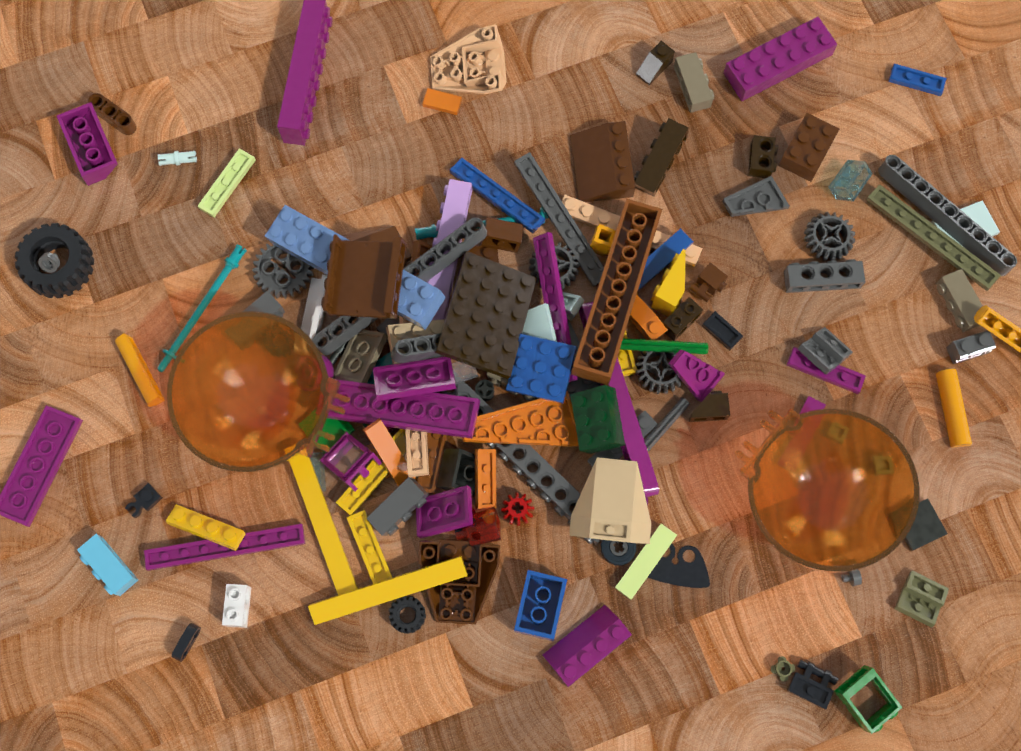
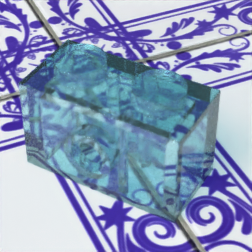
(850, 180)

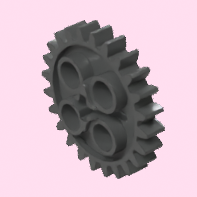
(271, 280)

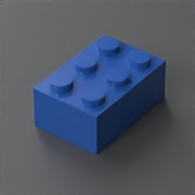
(540, 605)

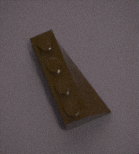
(661, 156)

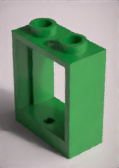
(856, 683)

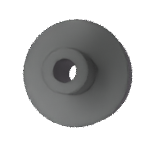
(49, 262)
(853, 577)

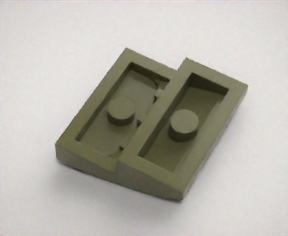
(921, 598)

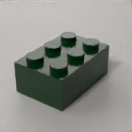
(597, 419)

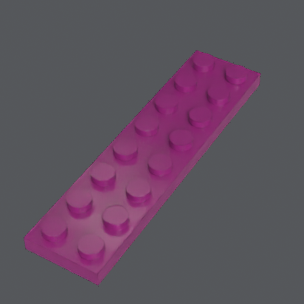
(422, 412)

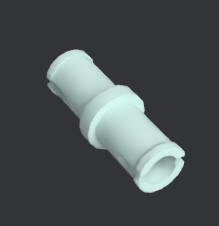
(177, 158)

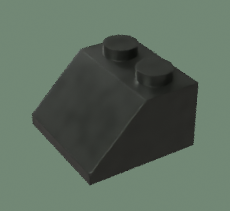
(457, 470)

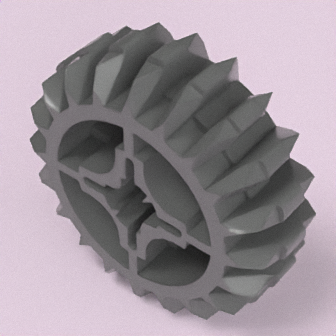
(822, 225)
(570, 265)
(653, 368)

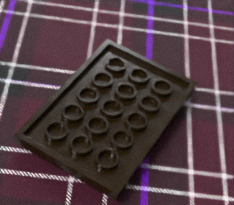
(486, 315)

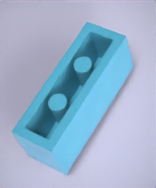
(107, 565)

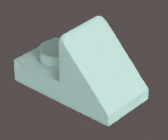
(572, 304)

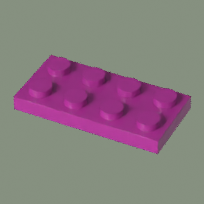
(413, 378)

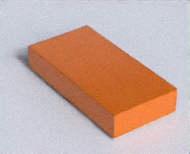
(442, 101)

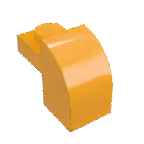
(602, 239)

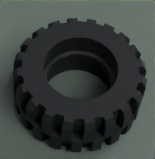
(48, 239)

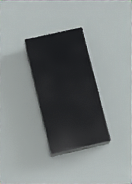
(722, 330)

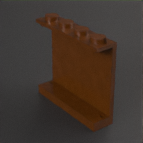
(364, 278)

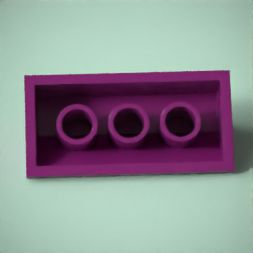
(88, 143)
(586, 645)

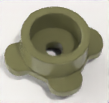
(789, 668)

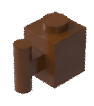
(710, 280)

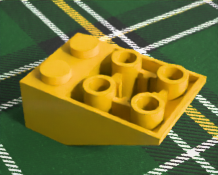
(672, 287)

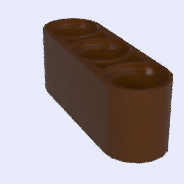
(116, 120)

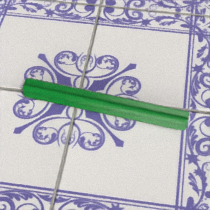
(664, 346)

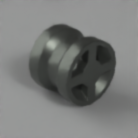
(485, 386)

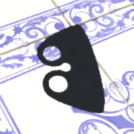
(684, 573)

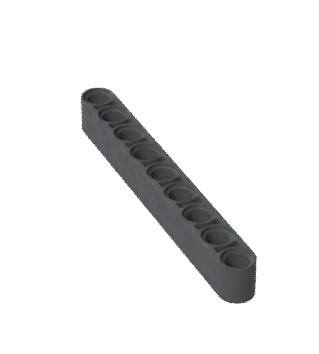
(947, 215)

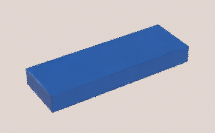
(917, 79)

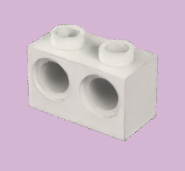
(236, 605)

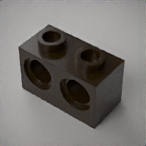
(759, 156)
(682, 318)

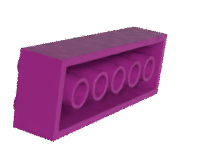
(779, 58)

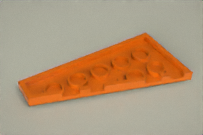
(529, 424)

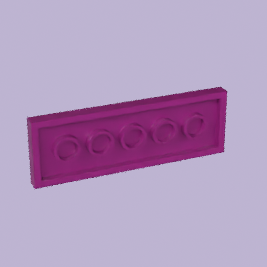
(38, 465)

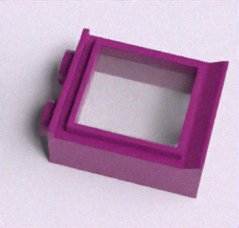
(348, 458)

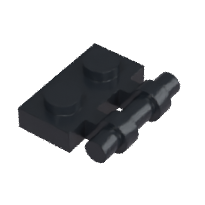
(809, 689)

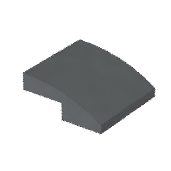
(825, 350)

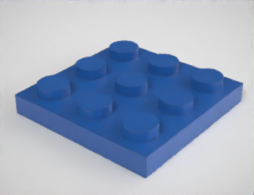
(542, 368)

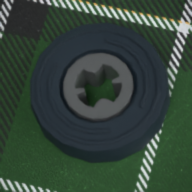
(619, 558)

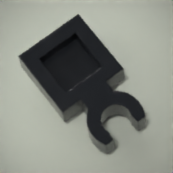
(146, 499)

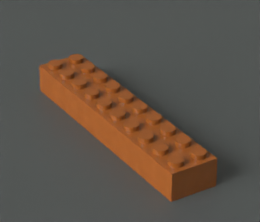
(616, 292)

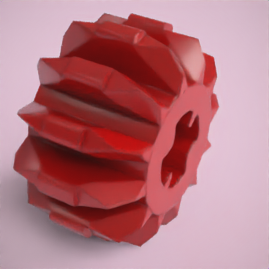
(512, 513)

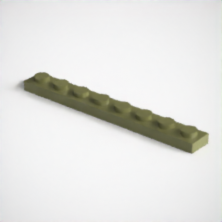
(933, 237)

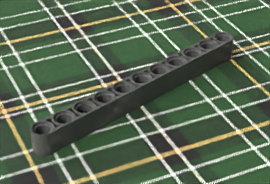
(419, 266)

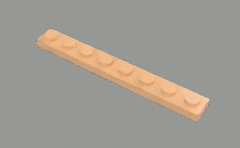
(593, 216)

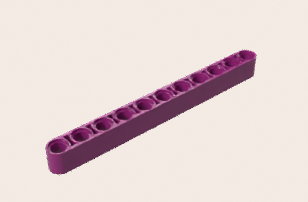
(634, 443)

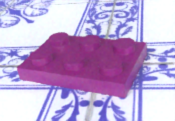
(445, 512)

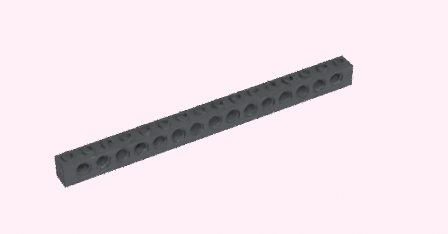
(530, 457)

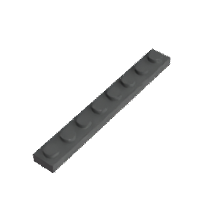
(560, 217)

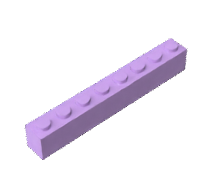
(454, 215)

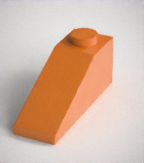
(646, 320)

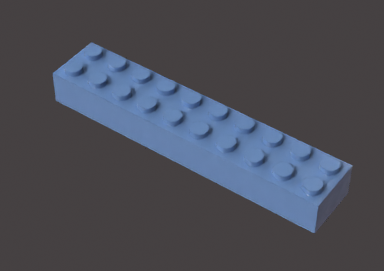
(311, 244)

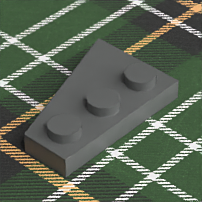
(757, 198)

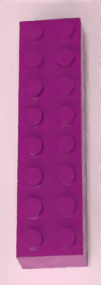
(304, 72)

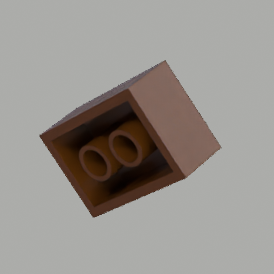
(808, 147)

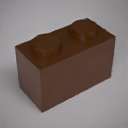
(502, 235)

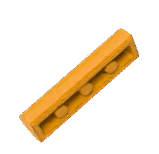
(999, 326)
(139, 370)
(953, 408)

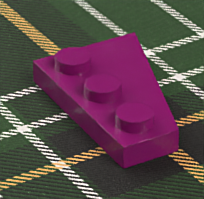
(695, 374)

